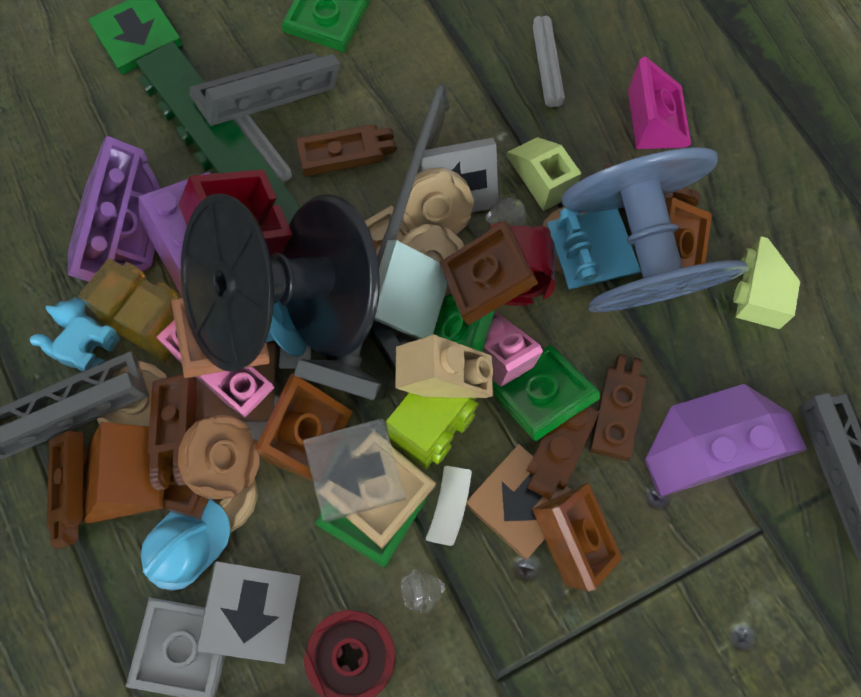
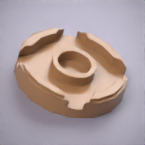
(218, 457)

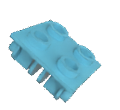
(592, 247)

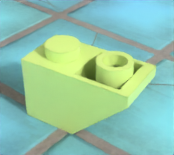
(545, 170)
(768, 287)

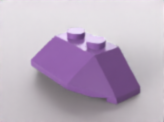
(110, 212)
(719, 438)

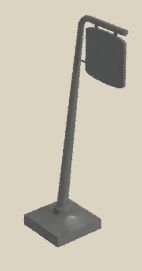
(346, 371)

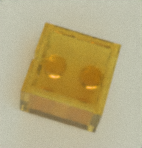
(131, 305)

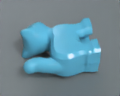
(78, 338)

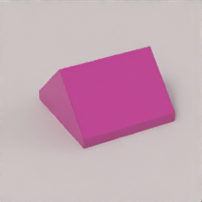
(657, 108)

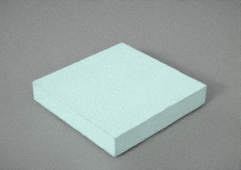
(409, 290)

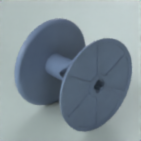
(641, 189)

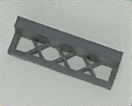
(265, 87)
(72, 409)
(837, 456)

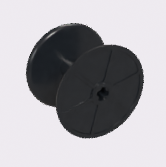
(322, 277)

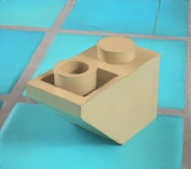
(443, 369)

